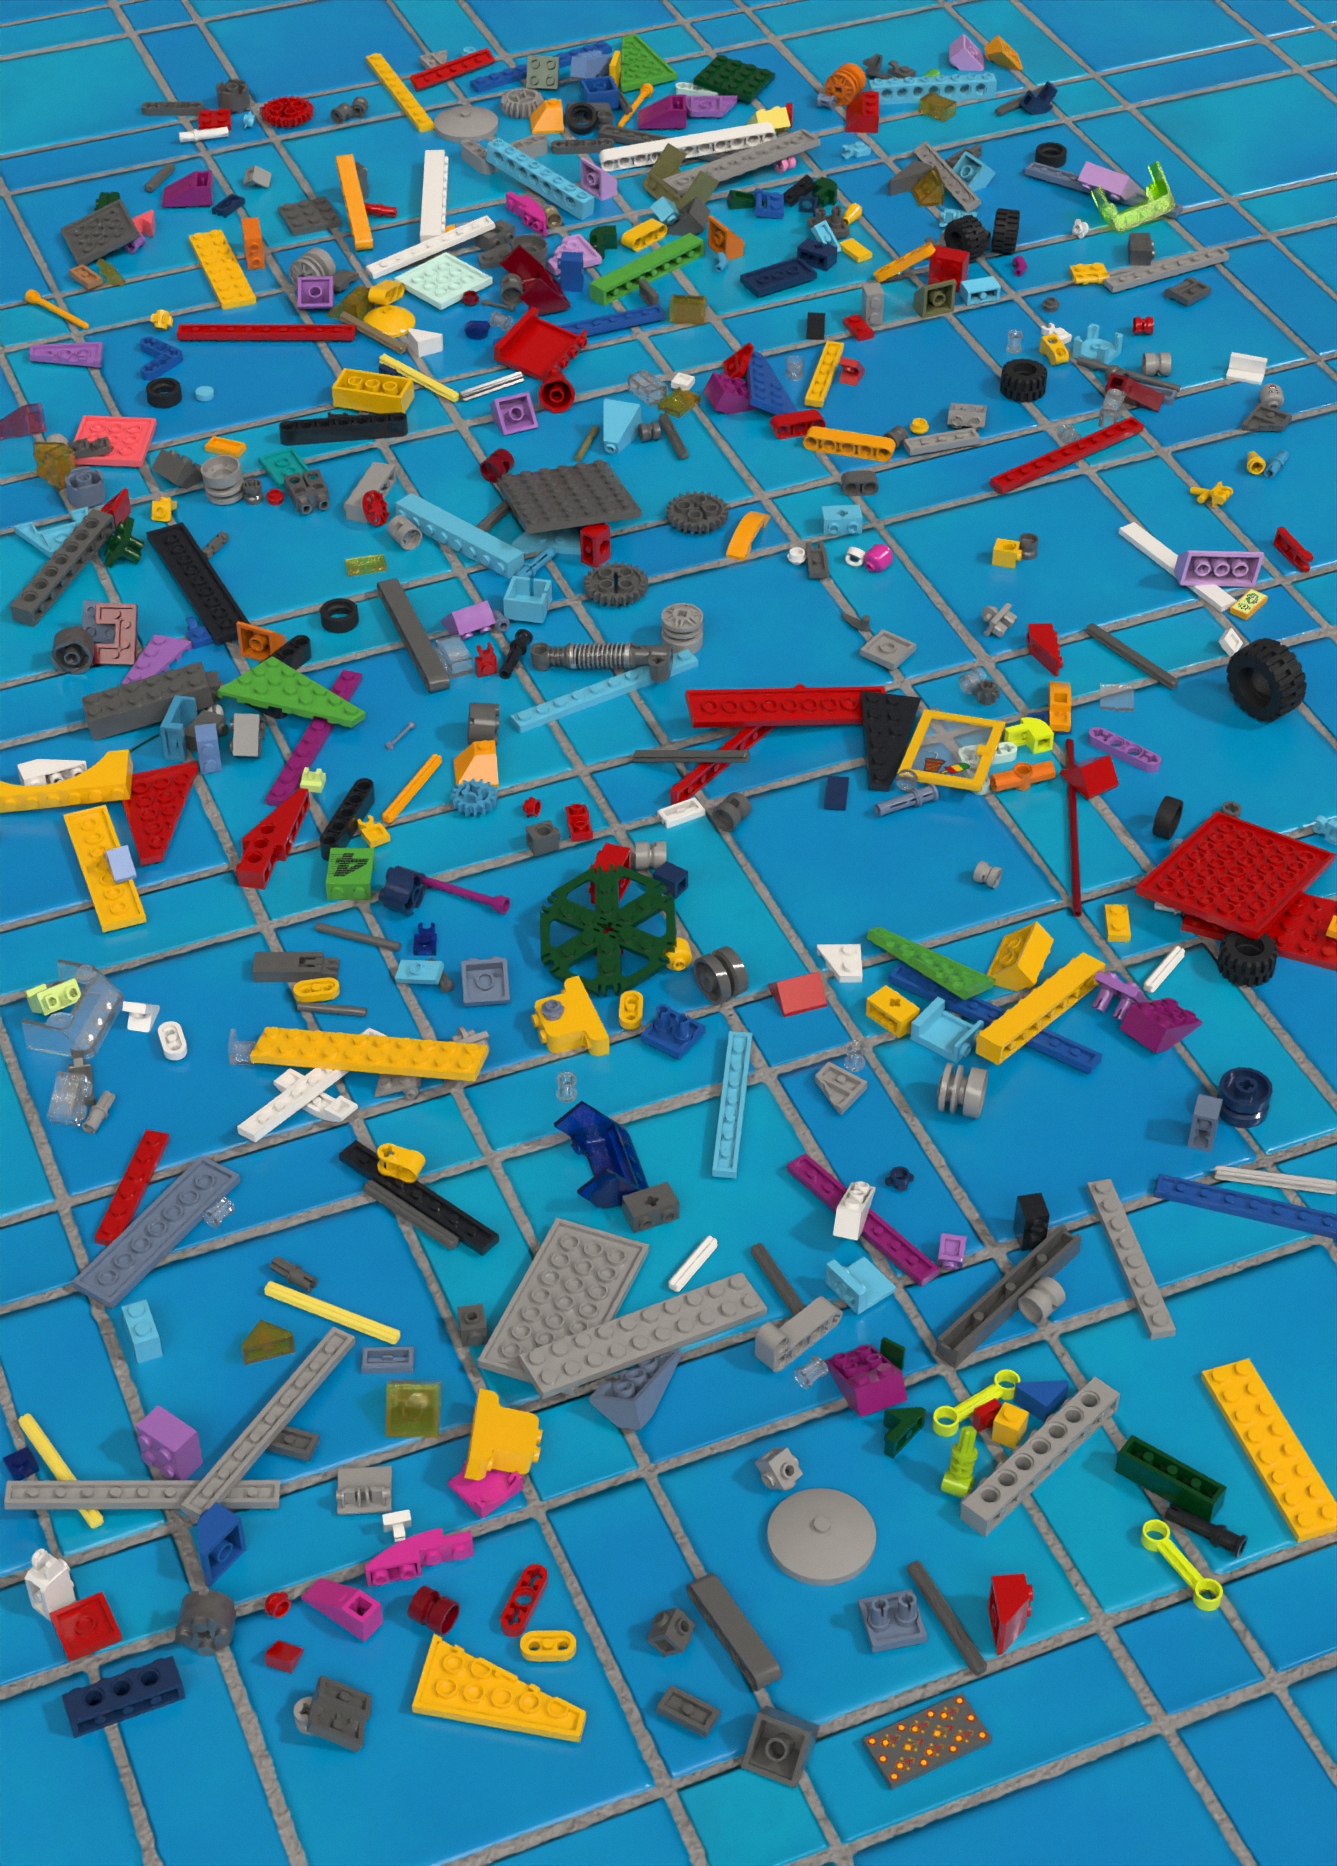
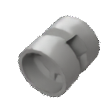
(1156, 364)
(404, 532)
(650, 855)
(1041, 1300)

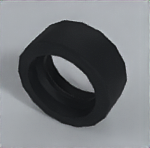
(581, 107)
(1051, 154)
(163, 400)
(339, 606)
(1167, 817)

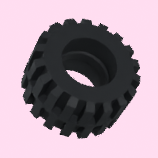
(1005, 230)
(966, 235)
(1023, 380)
(1247, 959)

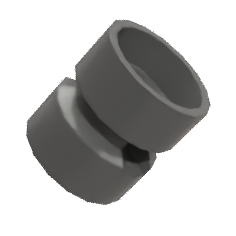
(511, 289)
(731, 811)

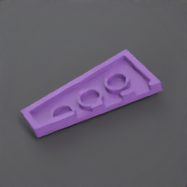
(68, 353)

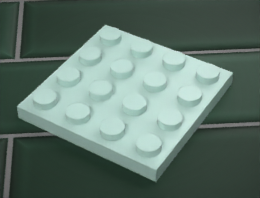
(443, 280)

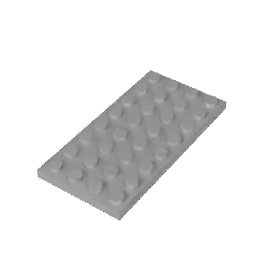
(568, 1288)

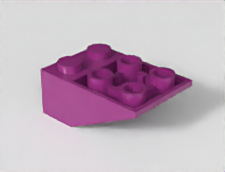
(664, 113)
(190, 191)
(728, 394)
(1159, 1023)
(867, 1379)

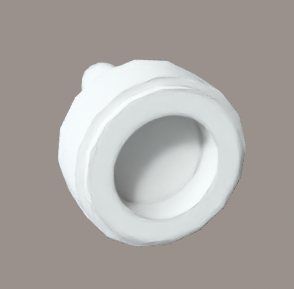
(855, 553)

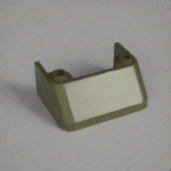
(667, 166)

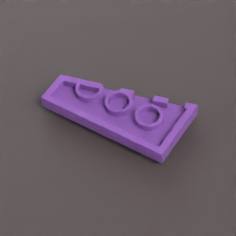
(157, 657)

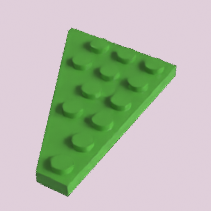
(642, 65)
(285, 688)

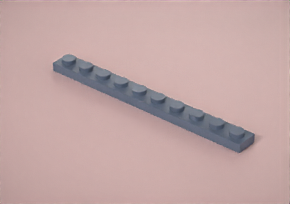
(1070, 180)

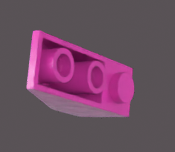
(346, 1607)

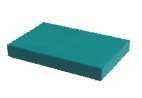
(283, 464)

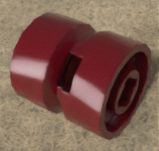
(496, 465)
(436, 1611)

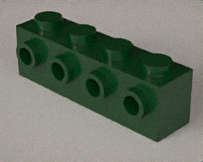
(1170, 1478)

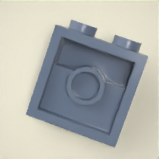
(485, 981)

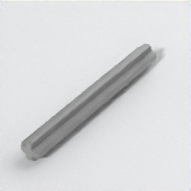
(1275, 1179)

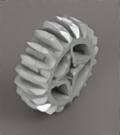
(520, 102)

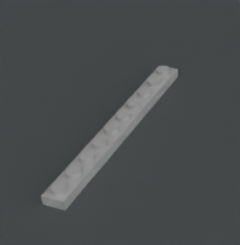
(268, 1423)
(132, 1494)

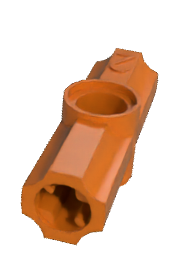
(1022, 776)

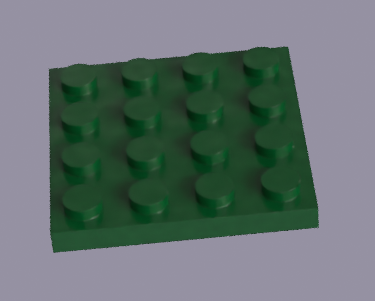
(734, 78)

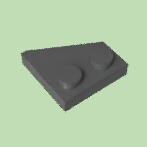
(1266, 419)

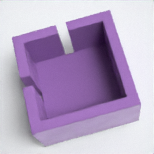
(169, 1444)

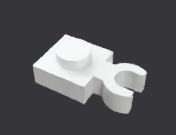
(1064, 336)

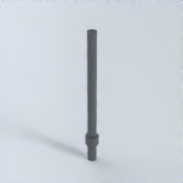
(1095, 364)

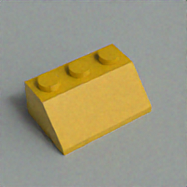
(1020, 957)

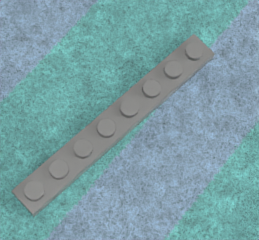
(952, 181)
(1166, 269)
(1131, 1259)

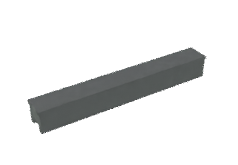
(1002, 1299)

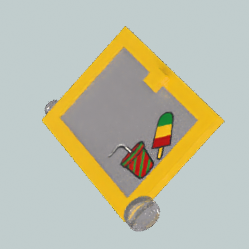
(950, 751)

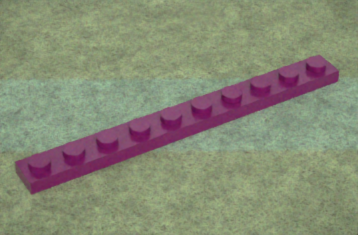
(310, 744)

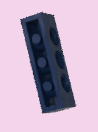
(116, 1708)

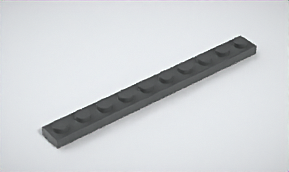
(632, 137)

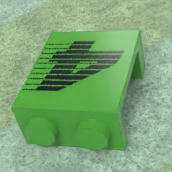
(350, 873)

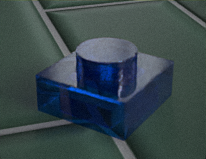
(21, 1464)

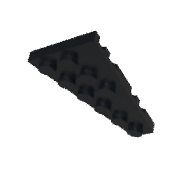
(885, 733)

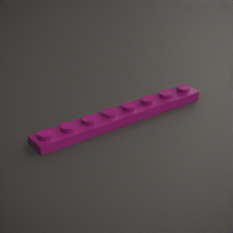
(875, 1229)

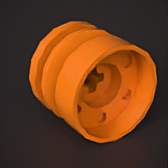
(846, 83)

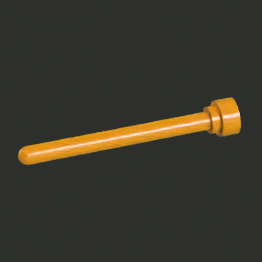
(645, 91)
(34, 298)

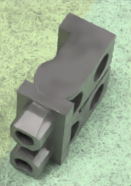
(307, 493)

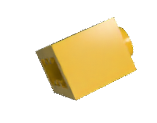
(891, 1011)

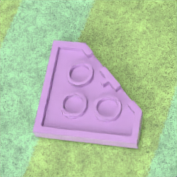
(575, 243)

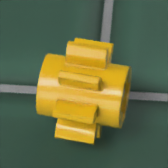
(161, 320)

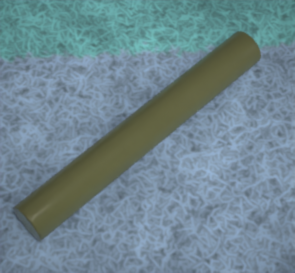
(587, 442)

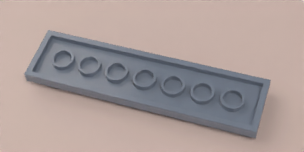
(155, 1232)

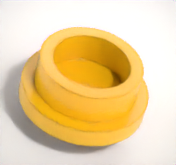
(919, 426)

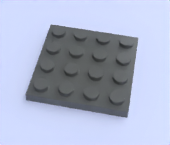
(100, 233)

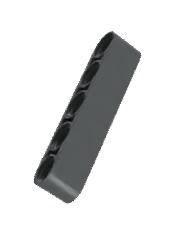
(734, 1631)

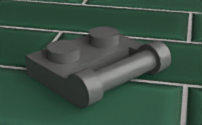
(1188, 291)

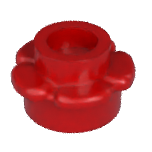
(275, 497)
(532, 807)
(277, 1604)

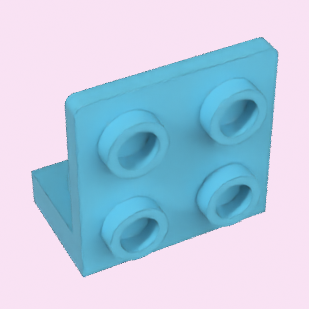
(858, 1284)

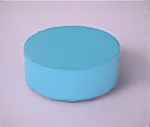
(204, 393)

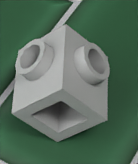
(779, 1469)

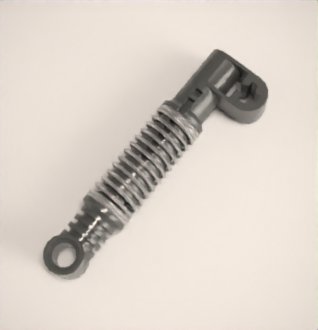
(627, 655)

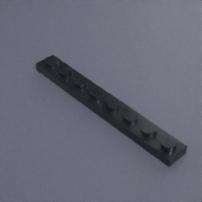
(423, 1199)

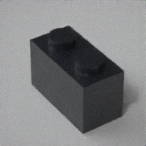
(1030, 1221)

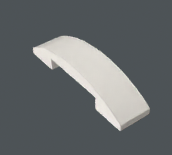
(321, 1106)

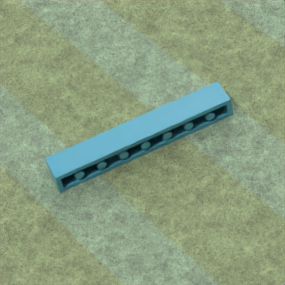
(461, 536)

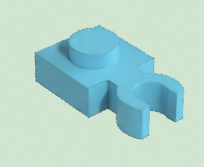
(1327, 828)

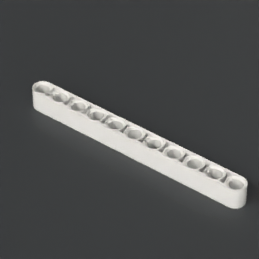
(692, 145)

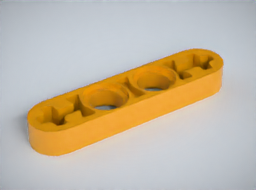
(904, 262)

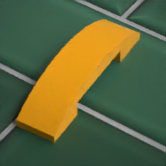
(745, 533)

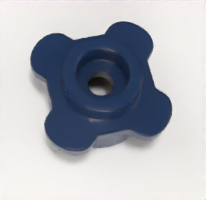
(899, 1178)

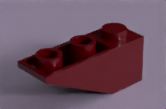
(1136, 393)

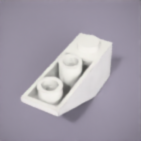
(49, 771)
(853, 1210)

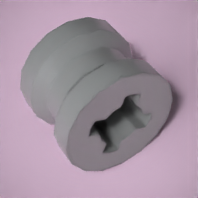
(301, 1714)

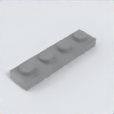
(941, 441)

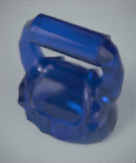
(477, 329)

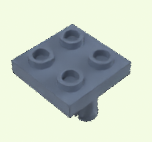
(99, 633)
(892, 1621)

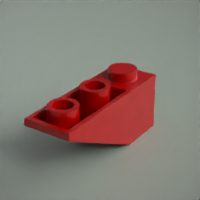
(1042, 645)

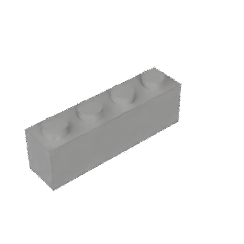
(377, 477)

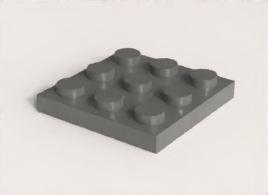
(309, 216)

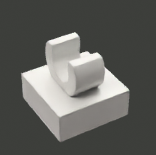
(397, 1523)

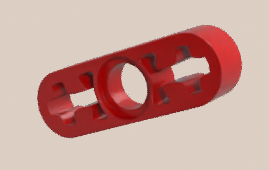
(524, 1612)

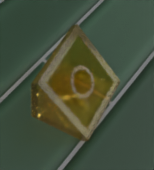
(930, 189)

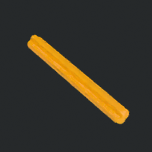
(411, 788)

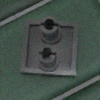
(834, 221)

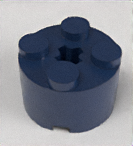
(402, 890)

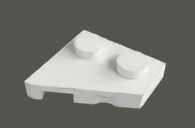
(843, 961)

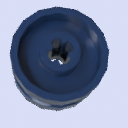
(1245, 1097)

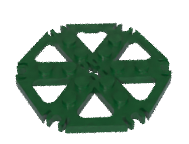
(608, 945)

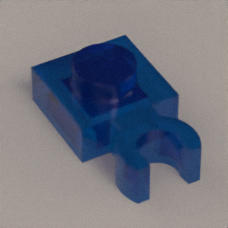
(425, 942)

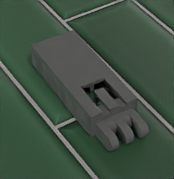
(293, 966)

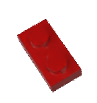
(858, 328)

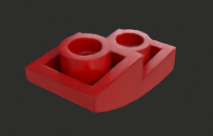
(578, 822)

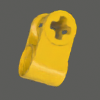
(402, 1164)

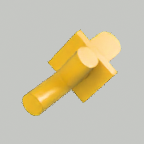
(1218, 494)

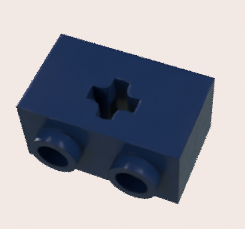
(817, 254)

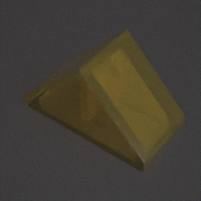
(266, 1342)

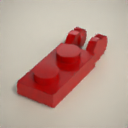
(1292, 550)

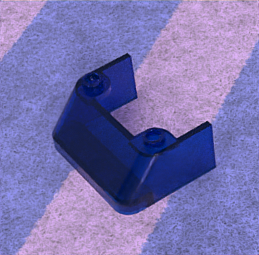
(608, 1152)

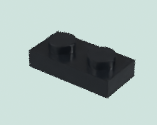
(801, 188)

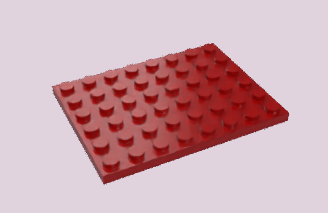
(1235, 875)

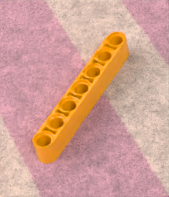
(354, 202)

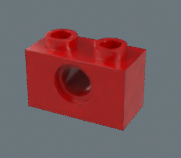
(595, 544)

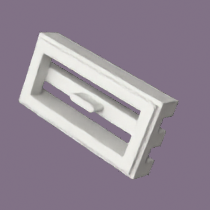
(683, 812)

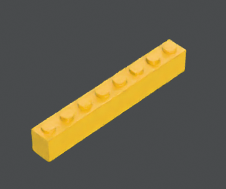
(1038, 1009)

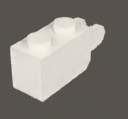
(49, 1583)

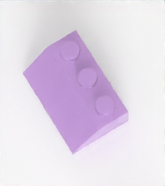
(1112, 182)

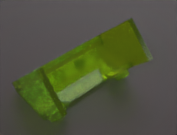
(1158, 203)

